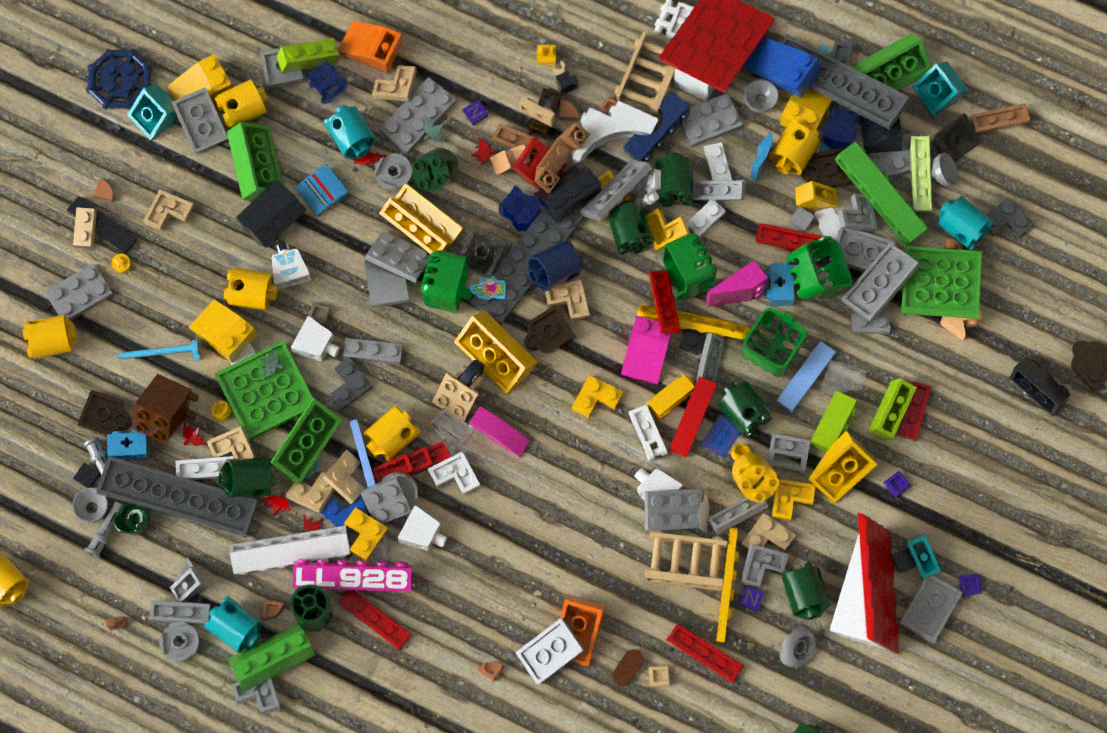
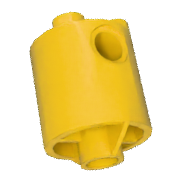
(246, 99)
(794, 148)
(257, 288)
(49, 336)
(391, 433)
(755, 477)
(12, 582)

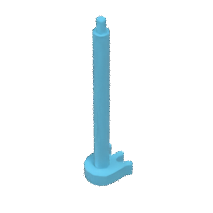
(194, 347)

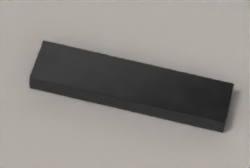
(106, 227)

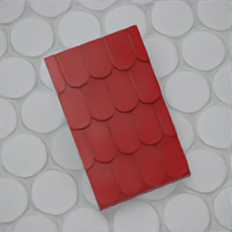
(714, 45)
(868, 597)

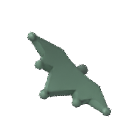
(433, 131)
(271, 364)

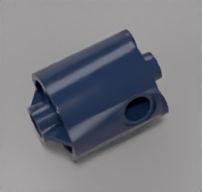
(555, 266)

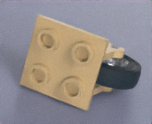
(459, 391)

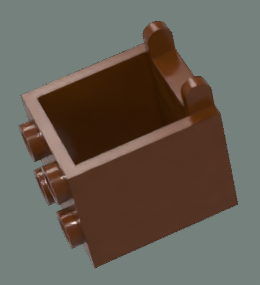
(163, 408)

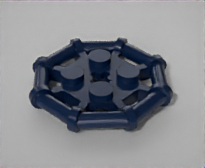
(113, 71)

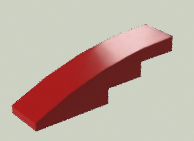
(693, 416)
(414, 462)

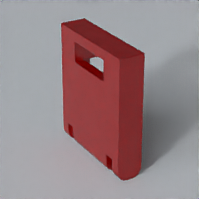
(529, 172)

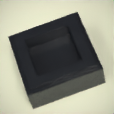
(86, 476)
(904, 560)

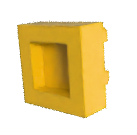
(546, 54)

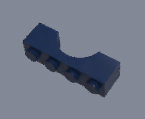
(642, 146)

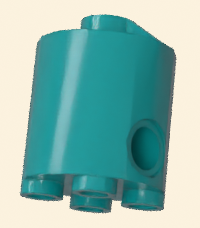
(350, 132)
(964, 221)
(234, 625)

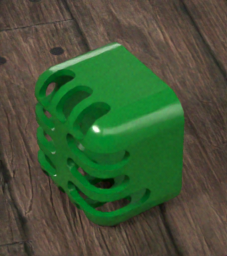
(680, 261)
(807, 274)
(448, 281)
(775, 344)

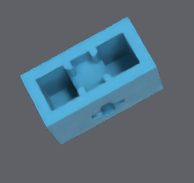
(780, 295)
(137, 449)

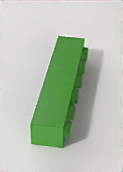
(881, 193)

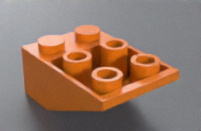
(371, 45)

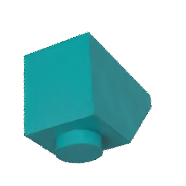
(923, 555)

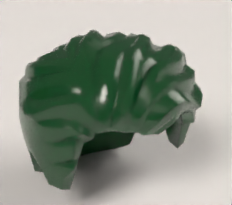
(132, 520)

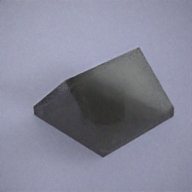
(956, 138)

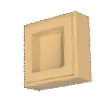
(659, 676)

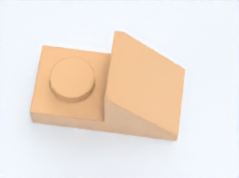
(505, 160)
(956, 325)

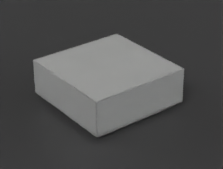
(801, 219)

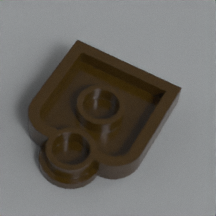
(825, 170)
(548, 331)
(1090, 363)
(103, 414)

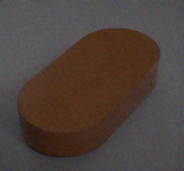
(628, 667)

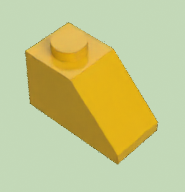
(816, 196)

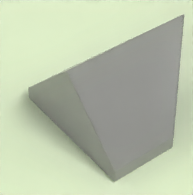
(187, 583)

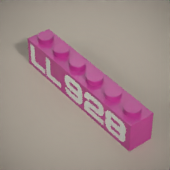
(353, 575)

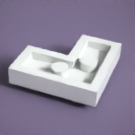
(455, 468)

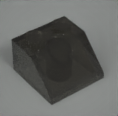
(485, 251)

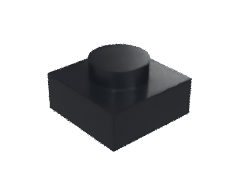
(691, 342)

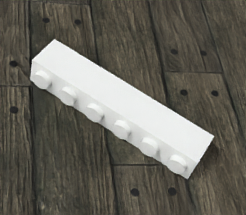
(286, 549)

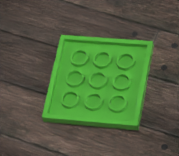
(943, 283)
(267, 402)

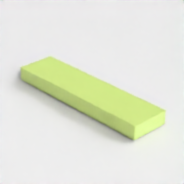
(921, 173)

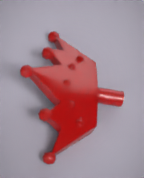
(483, 151)
(370, 158)
(192, 435)
(277, 503)
(309, 526)

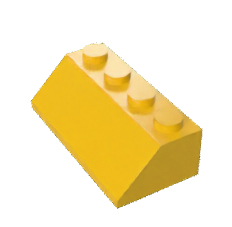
(501, 354)

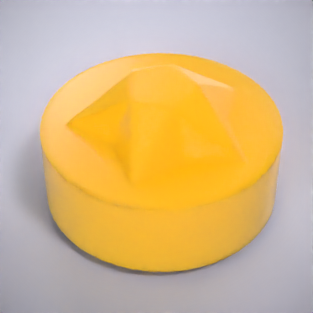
(121, 263)
(221, 410)
(738, 450)

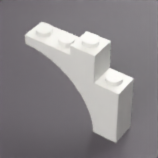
(619, 123)

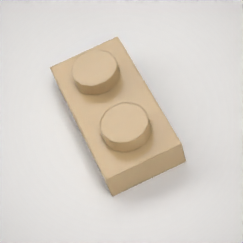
(531, 108)
(85, 227)

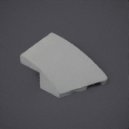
(385, 286)

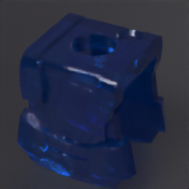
(330, 88)
(840, 129)
(519, 208)

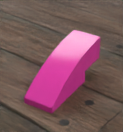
(499, 431)

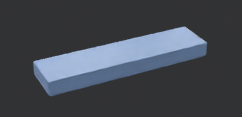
(806, 376)
(362, 453)

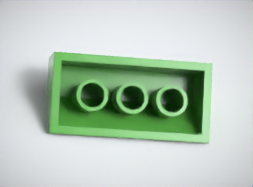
(897, 63)
(253, 158)
(305, 442)
(271, 657)

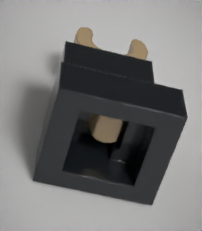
(564, 81)

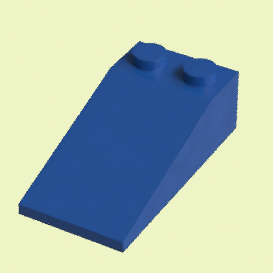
(784, 66)

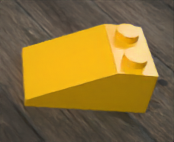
(203, 74)
(808, 110)
(223, 330)
(842, 467)

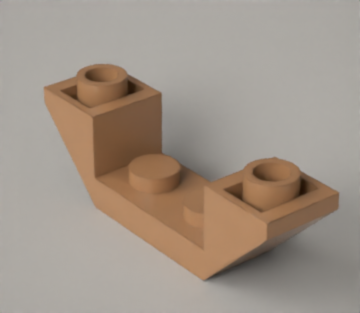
(558, 153)

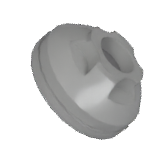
(761, 88)
(944, 170)
(85, 498)

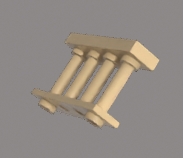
(661, 87)
(673, 576)

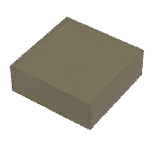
(319, 313)

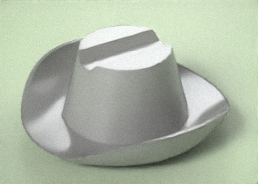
(798, 647)

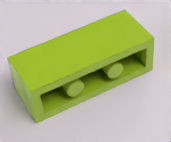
(307, 55)
(892, 409)
(834, 421)

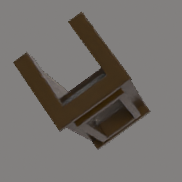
(551, 99)

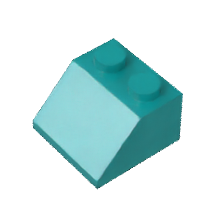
(940, 87)
(152, 111)

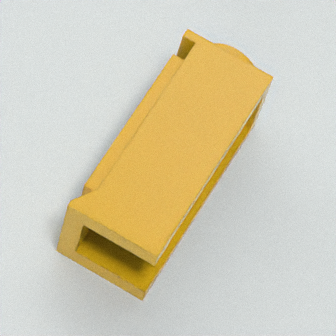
(671, 396)

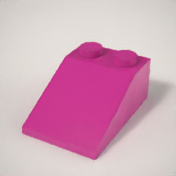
(740, 287)
(646, 351)

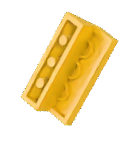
(421, 220)

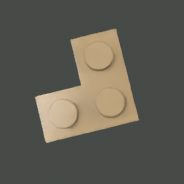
(399, 89)
(165, 205)
(573, 295)
(232, 441)
(340, 479)
(311, 497)
(768, 530)

